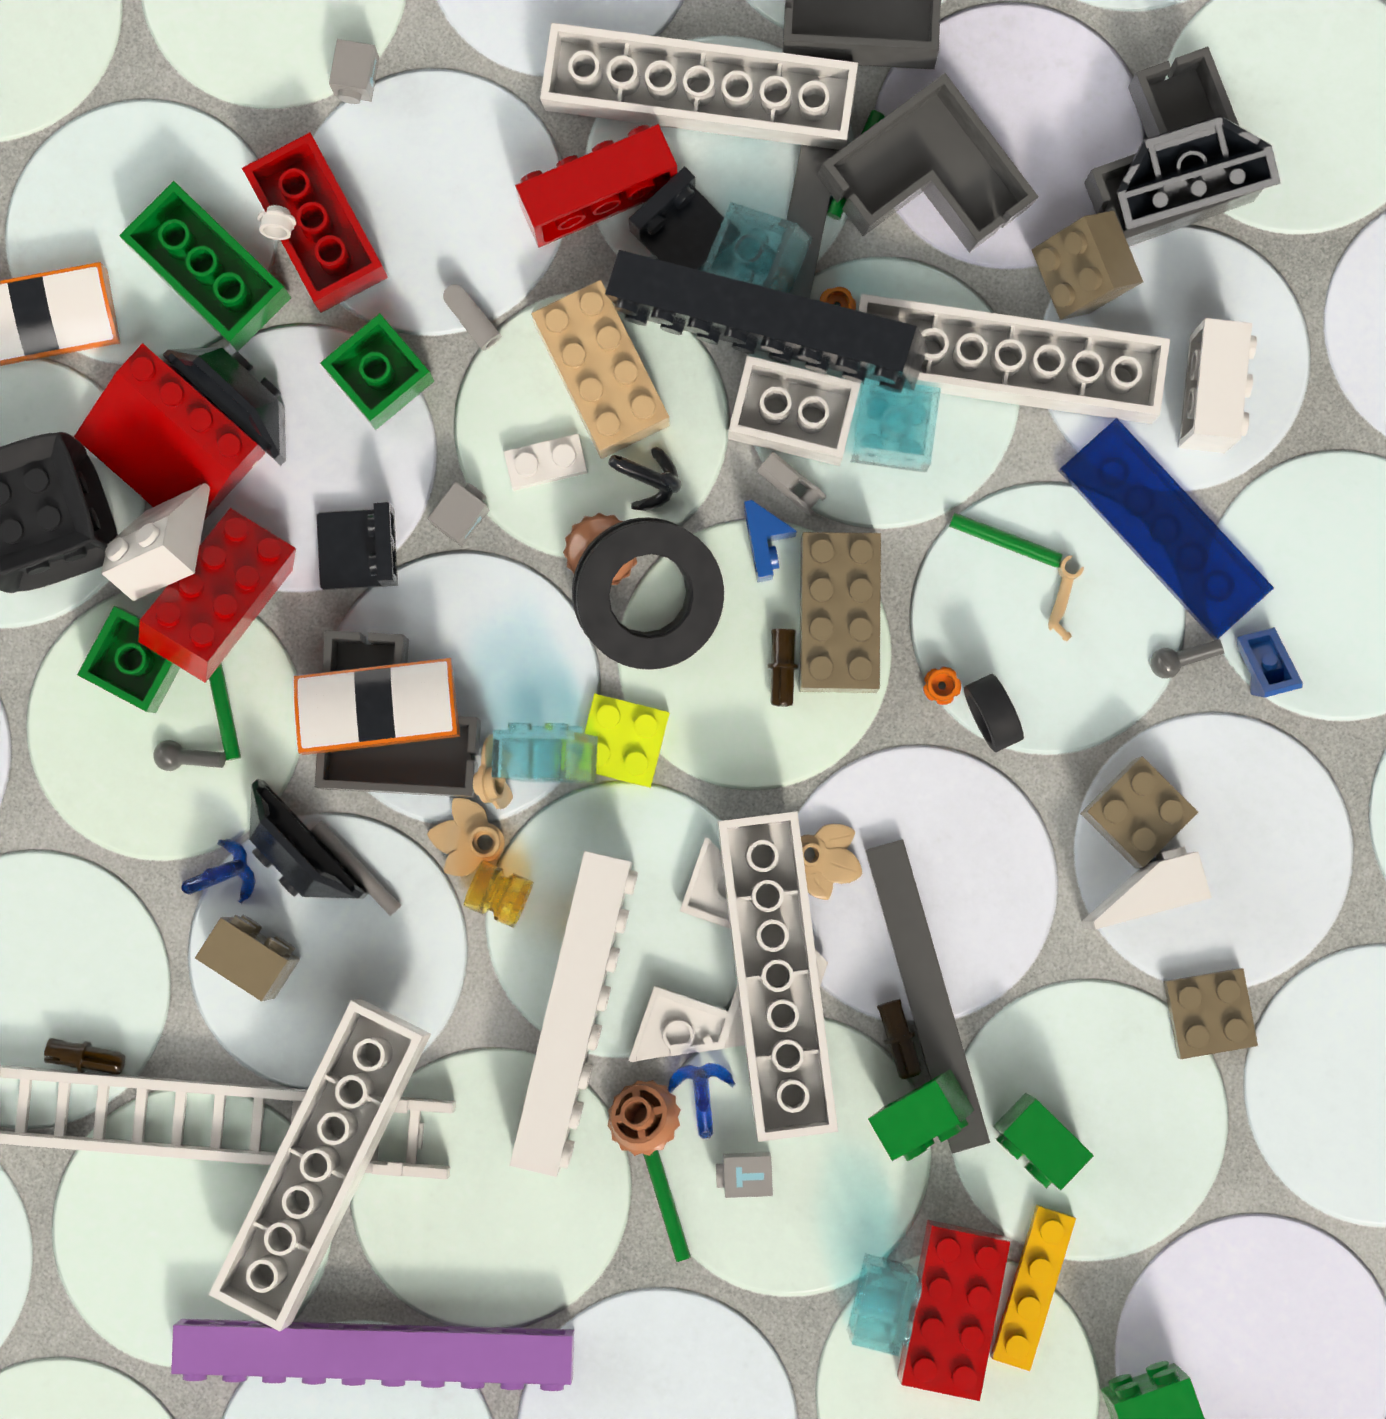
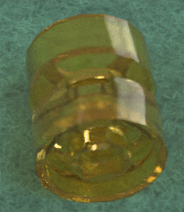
(498, 893)

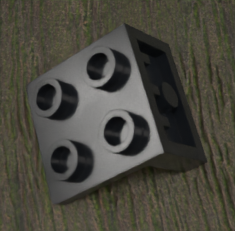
(677, 223)
(357, 548)

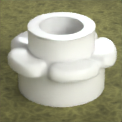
(276, 222)

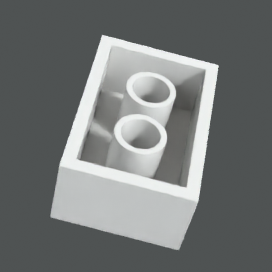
(1217, 385)
(793, 410)

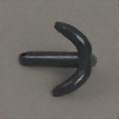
(666, 482)

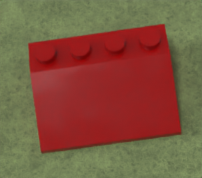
(165, 434)

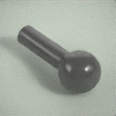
(1167, 662)
(170, 756)

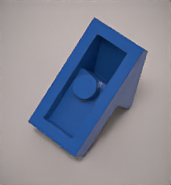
(762, 529)
(1268, 663)

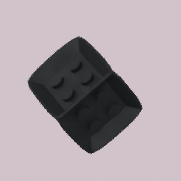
(50, 512)

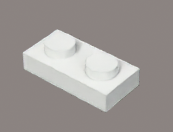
(545, 462)

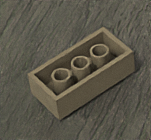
(840, 612)

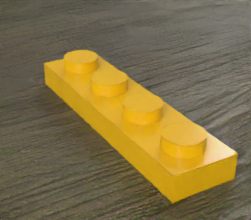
(1033, 1287)

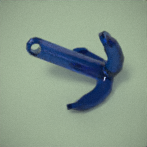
(225, 871)
(701, 1091)

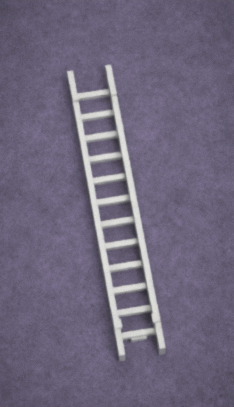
(176, 1148)

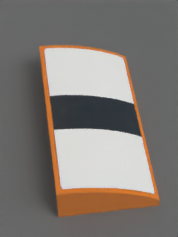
(56, 313)
(375, 706)

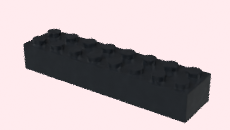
(767, 321)

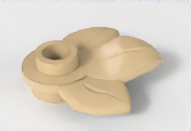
(489, 788)
(461, 837)
(831, 860)

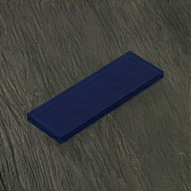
(1166, 529)

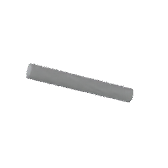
(355, 868)

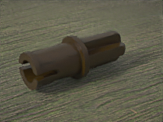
(782, 667)
(899, 1039)
(83, 1056)

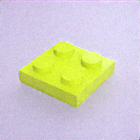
(627, 739)

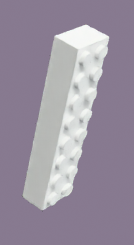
(699, 86)
(1034, 360)
(777, 976)
(572, 1013)
(319, 1164)

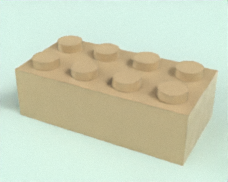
(601, 369)

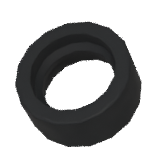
(993, 712)

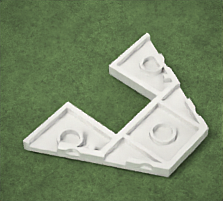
(682, 1024)

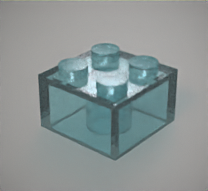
(758, 249)
(895, 427)
(544, 753)
(883, 1304)

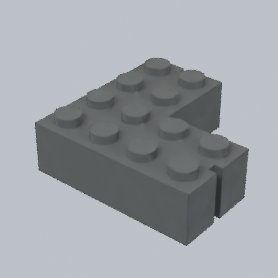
(865, 31)
(1163, 105)
(936, 149)
(412, 768)

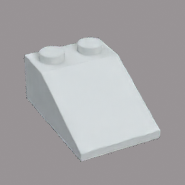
(158, 545)
(1161, 885)

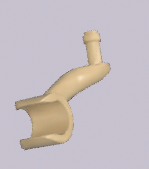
(1062, 599)

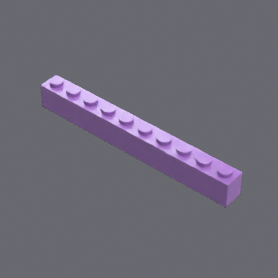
(374, 1353)

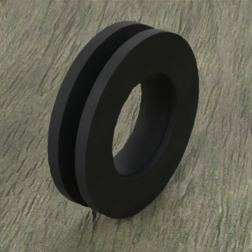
(690, 627)

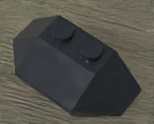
(1194, 170)
(236, 393)
(294, 851)

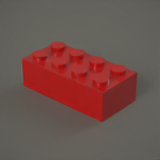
(596, 184)
(327, 238)
(209, 611)
(956, 1310)

